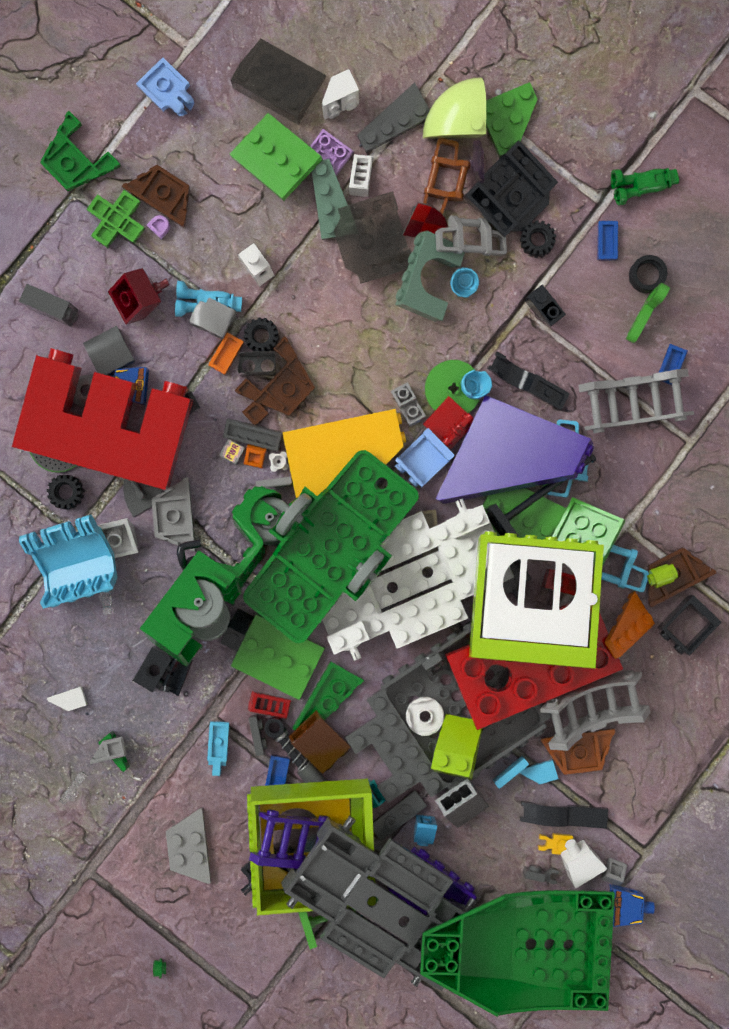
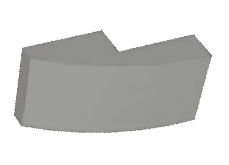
(408, 404)

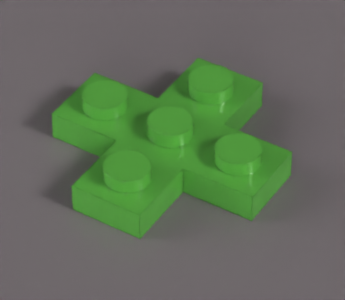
(115, 219)

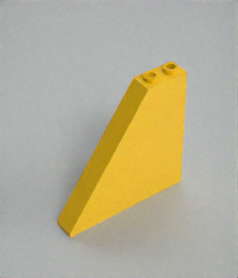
(323, 450)

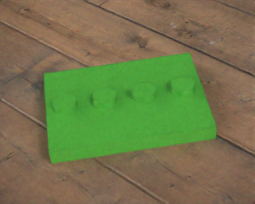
(276, 156)
(538, 519)
(276, 659)

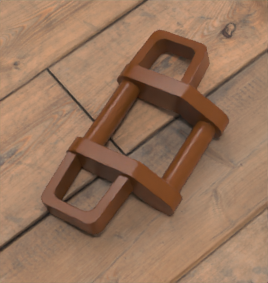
(455, 164)

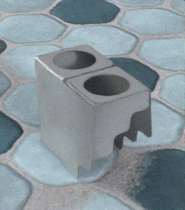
(213, 317)

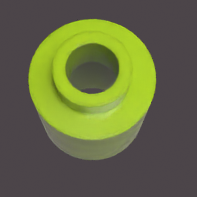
(662, 575)

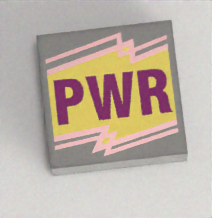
(232, 451)

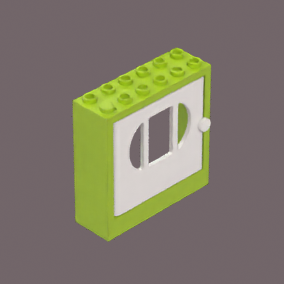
(502, 620)

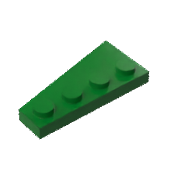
(331, 690)

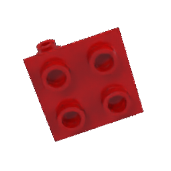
(449, 422)

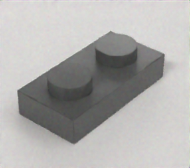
(433, 664)
(256, 726)

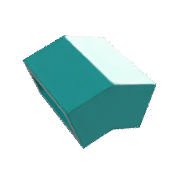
(376, 803)

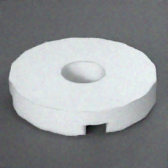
(428, 727)

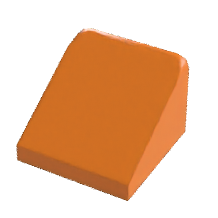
(255, 456)

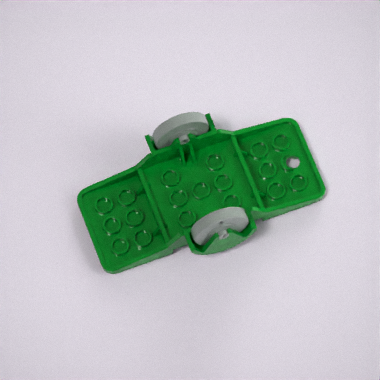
(329, 546)

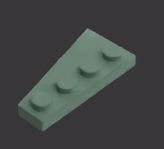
(328, 198)

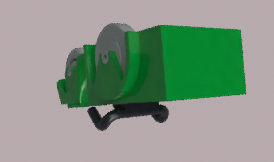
(197, 597)

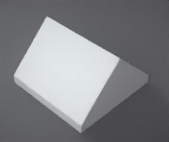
(121, 537)

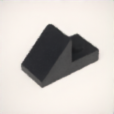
(237, 630)

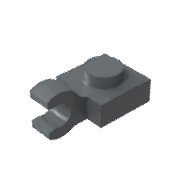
(536, 873)

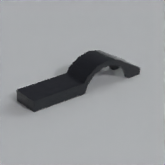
(528, 382)
(564, 815)

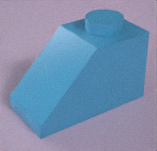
(424, 830)

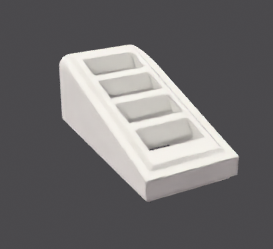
(359, 187)

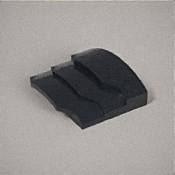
(513, 190)

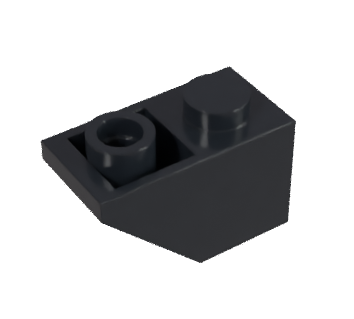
(544, 306)

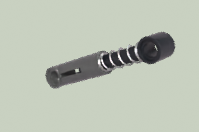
(307, 770)

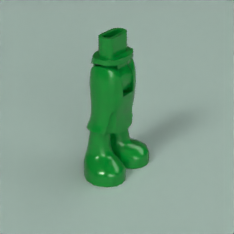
(643, 183)

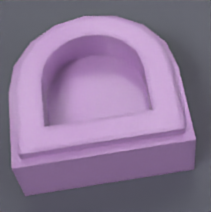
(159, 225)

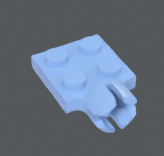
(166, 88)

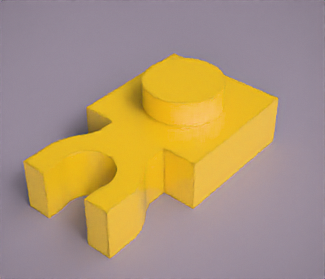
(556, 843)

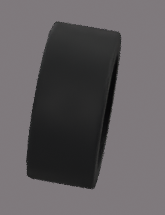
(658, 263)

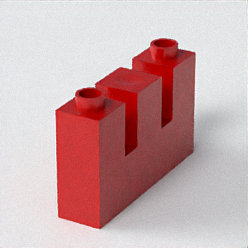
(100, 435)

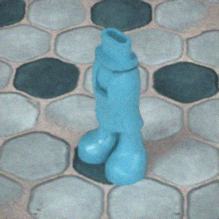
(183, 292)

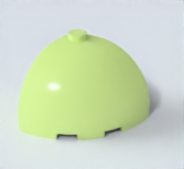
(458, 112)

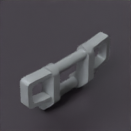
(456, 227)

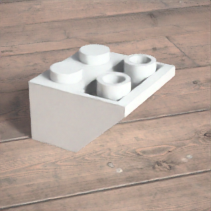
(340, 95)

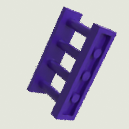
(281, 858)

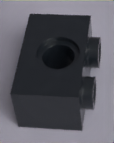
(145, 676)

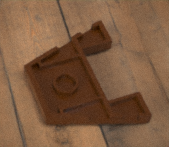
(287, 387)

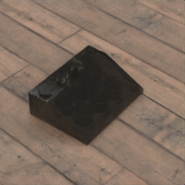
(277, 81)

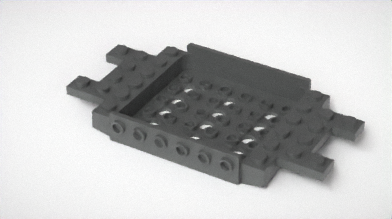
(410, 754)

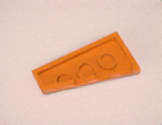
(630, 626)

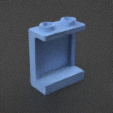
(423, 458)

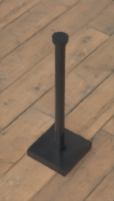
(501, 521)

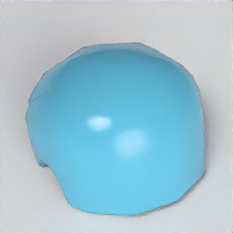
(464, 282)
(476, 384)

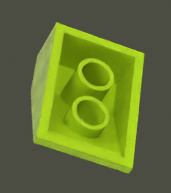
(456, 747)

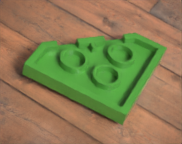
(509, 115)

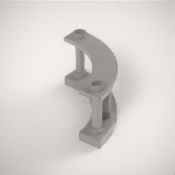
(631, 384)
(569, 735)

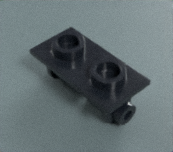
(175, 680)

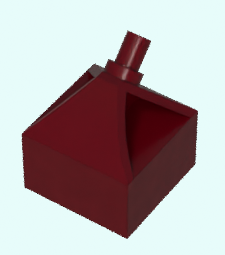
(136, 295)

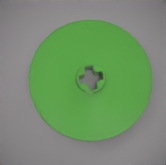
(441, 378)

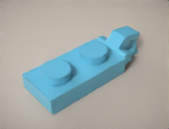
(218, 745)

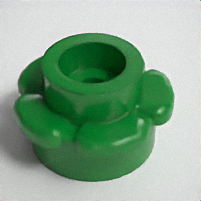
(159, 968)

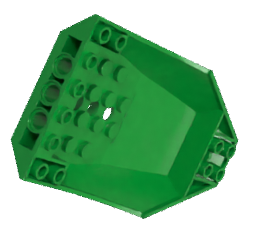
(488, 963)

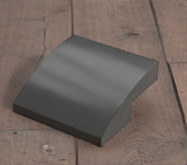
(109, 351)

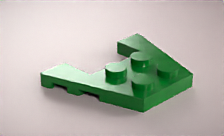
(68, 163)

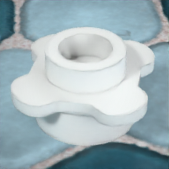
(282, 465)

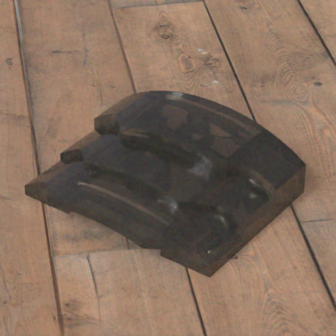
(372, 238)

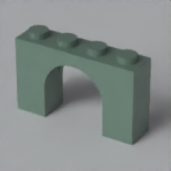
(412, 294)

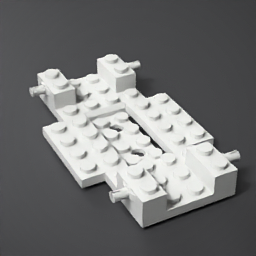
(457, 540)

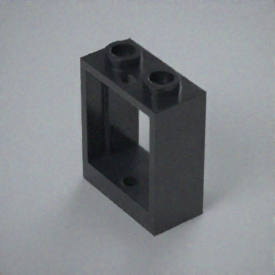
(712, 623)

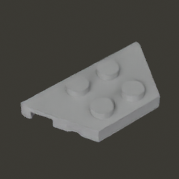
(174, 514)
(189, 847)

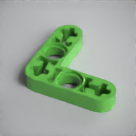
(652, 301)

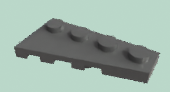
(399, 117)

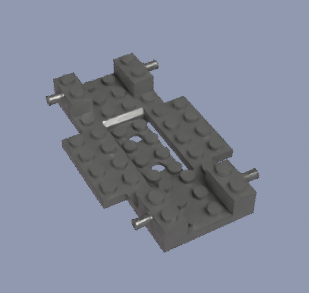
(337, 877)

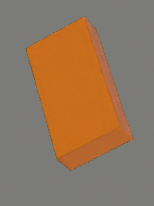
(226, 353)

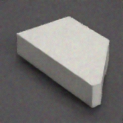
(70, 699)

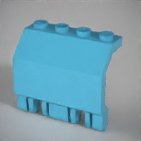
(72, 561)

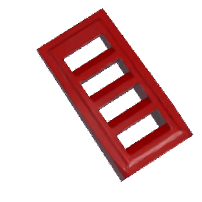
(286, 705)

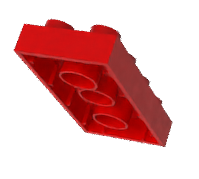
(527, 682)

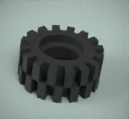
(541, 228)
(261, 324)
(54, 488)

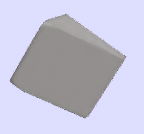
(615, 872)

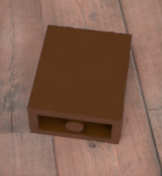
(319, 742)

